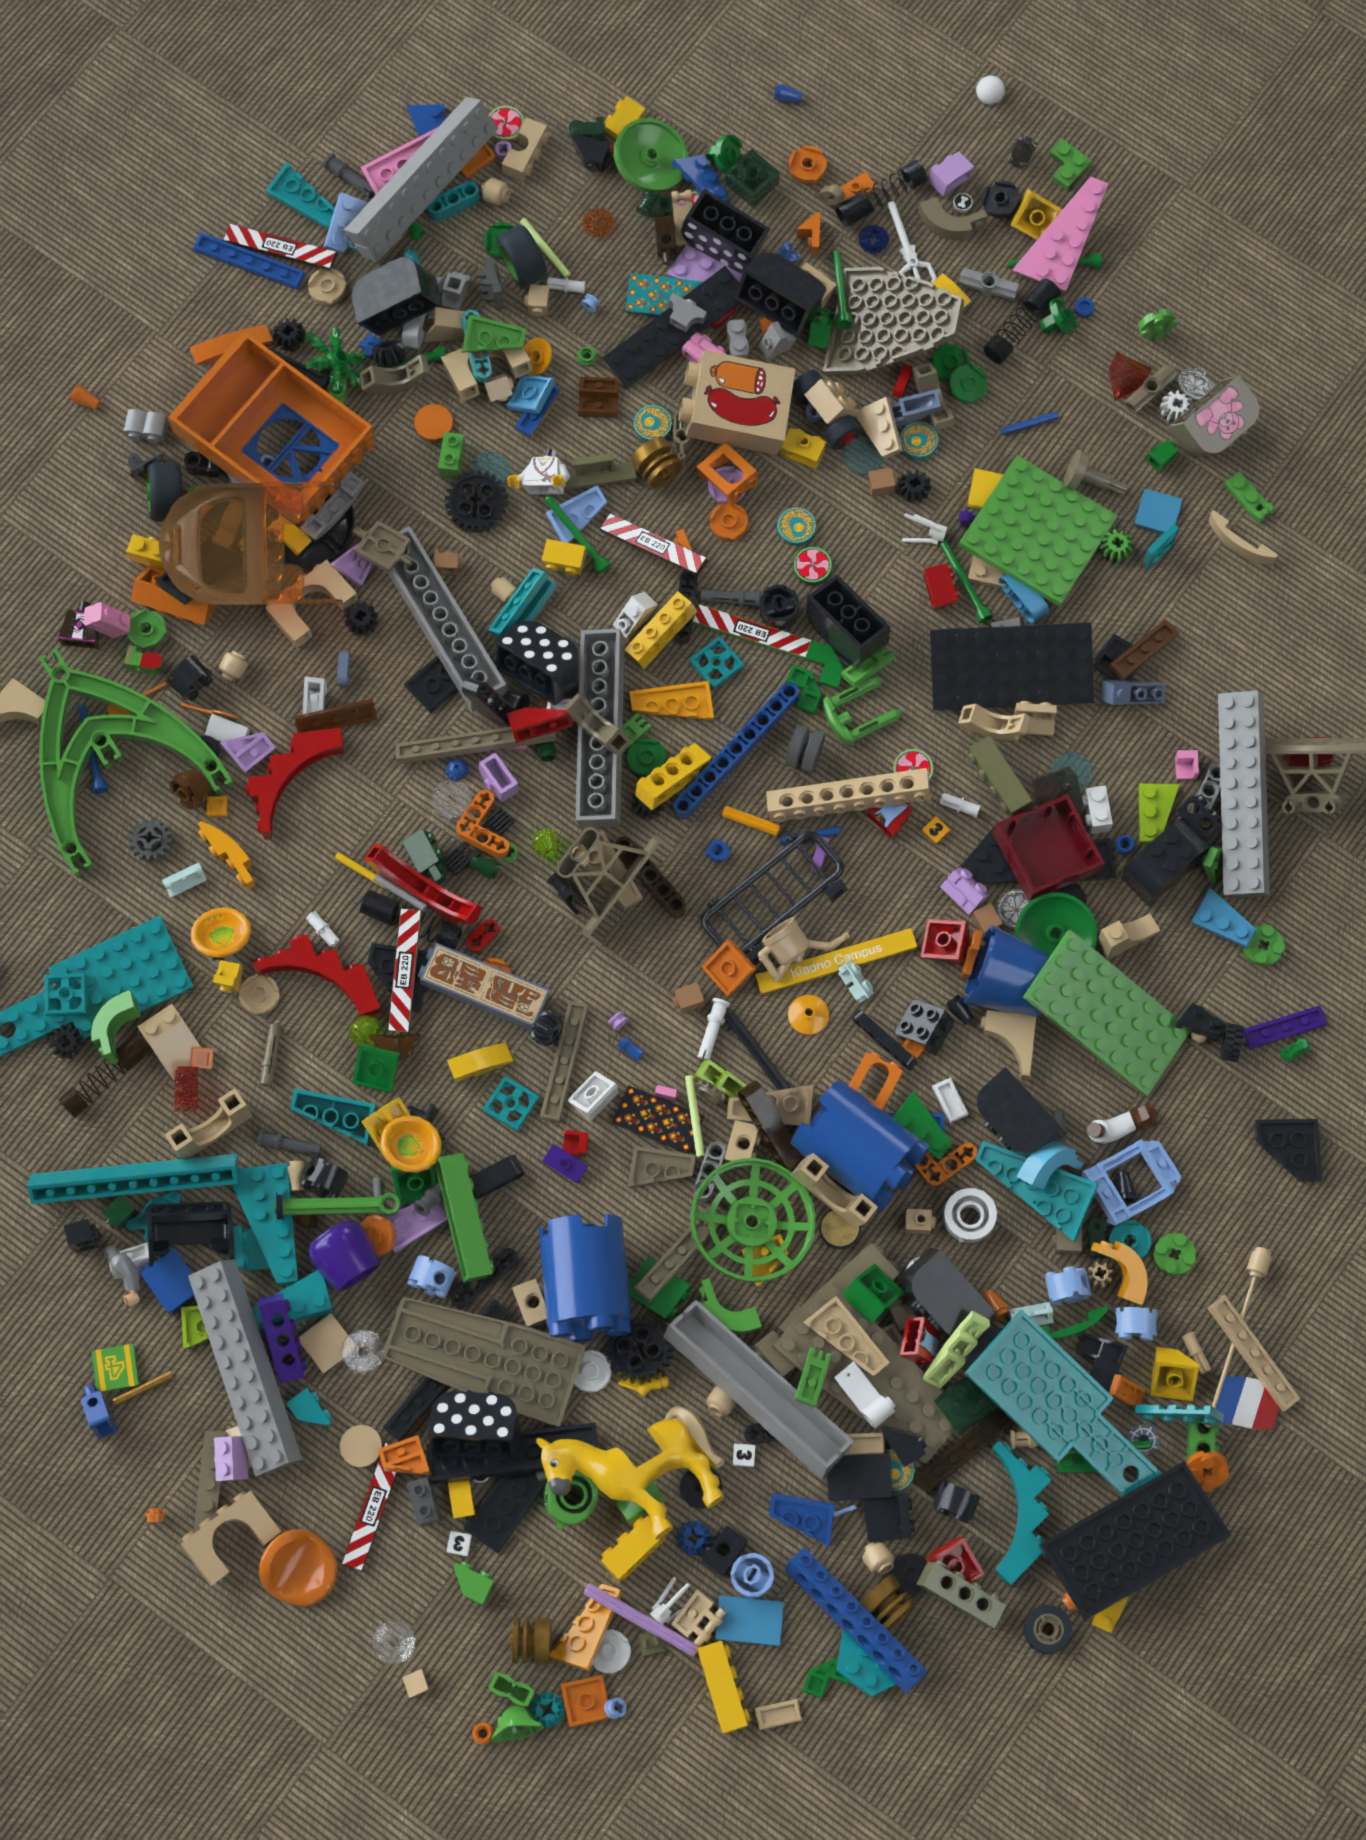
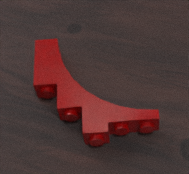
(283, 768)
(446, 904)
(302, 958)

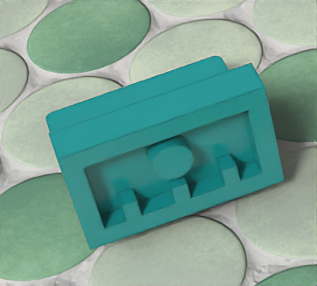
(247, 1251)

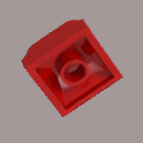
(945, 940)
(958, 1558)

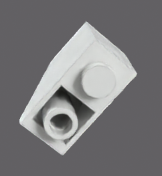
(635, 613)

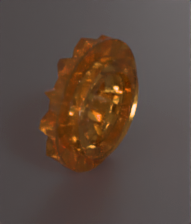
(590, 225)

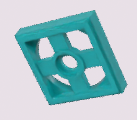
(1160, 546)
(726, 674)
(81, 993)
(502, 1117)

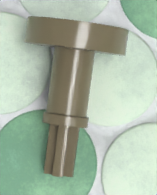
(1080, 471)

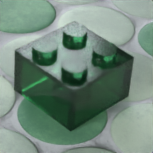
(752, 178)
(965, 1404)

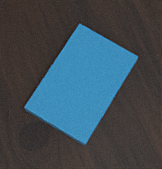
(750, 1620)

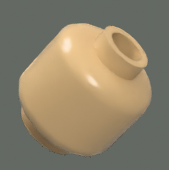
(495, 191)
(233, 665)
(719, 1402)
(878, 1558)

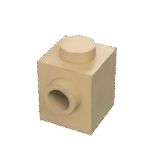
(538, 300)
(499, 388)
(919, 1221)

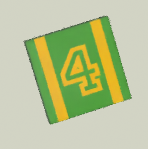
(115, 1368)

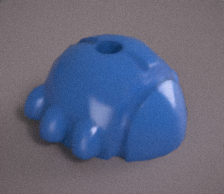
(456, 774)
(720, 848)

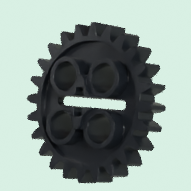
(494, 502)
(622, 1360)

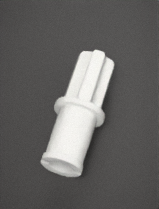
(566, 285)
(960, 804)
(322, 929)

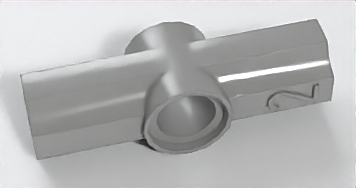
(977, 280)

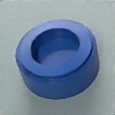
(1084, 307)

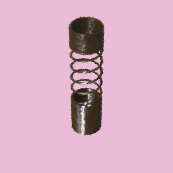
(128, 1053)

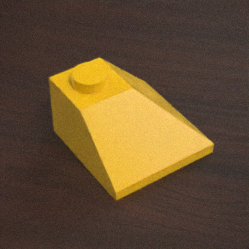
(1034, 214)
(1173, 1375)

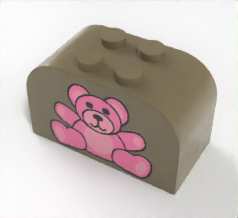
(1217, 418)

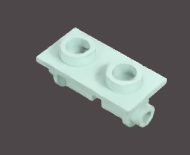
(184, 880)
(851, 972)
(1039, 1313)

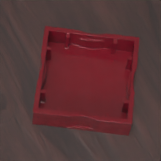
(1048, 848)

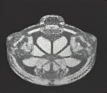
(1195, 382)
(1010, 906)

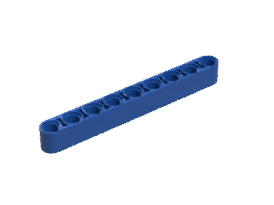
(739, 741)

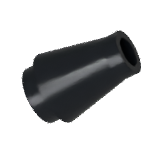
(960, 1009)
(1125, 1187)

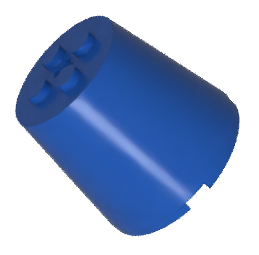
(1004, 973)

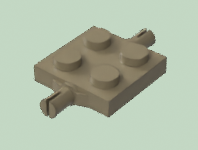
(383, 546)

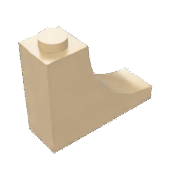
(20, 703)
(1121, 937)
(1015, 1032)

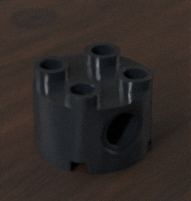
(779, 607)
(189, 678)
(324, 1178)
(956, 1501)

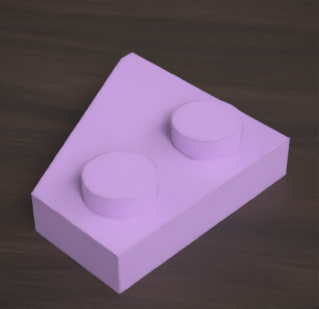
(353, 566)
(248, 750)

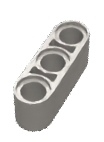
(1212, 784)
(709, 1162)

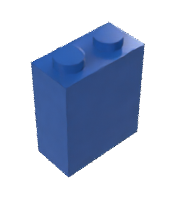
(170, 1281)

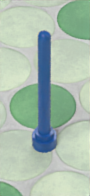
(98, 784)

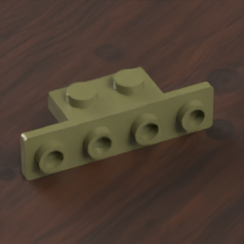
(599, 471)

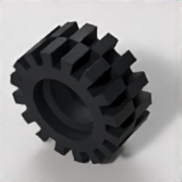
(1232, 1042)

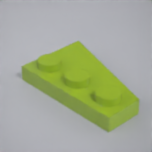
(1154, 809)
(192, 1327)

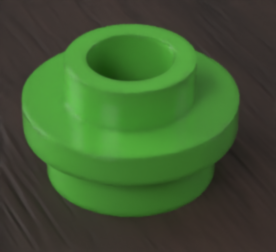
(586, 351)

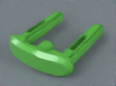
(838, 721)

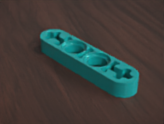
(475, 362)

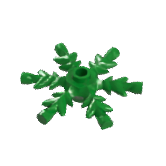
(335, 360)

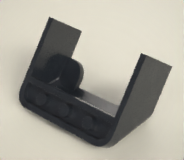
(189, 1225)

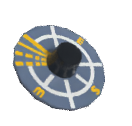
(1144, 1433)

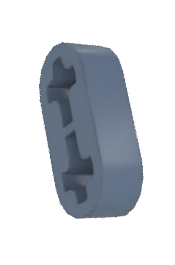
(343, 668)

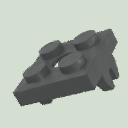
(492, 284)

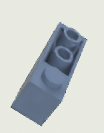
(1132, 692)

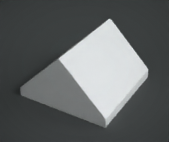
(593, 1095)

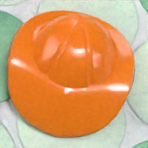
(298, 1568)

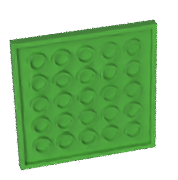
(1037, 530)

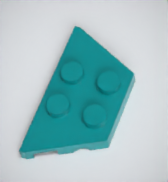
(861, 1669)

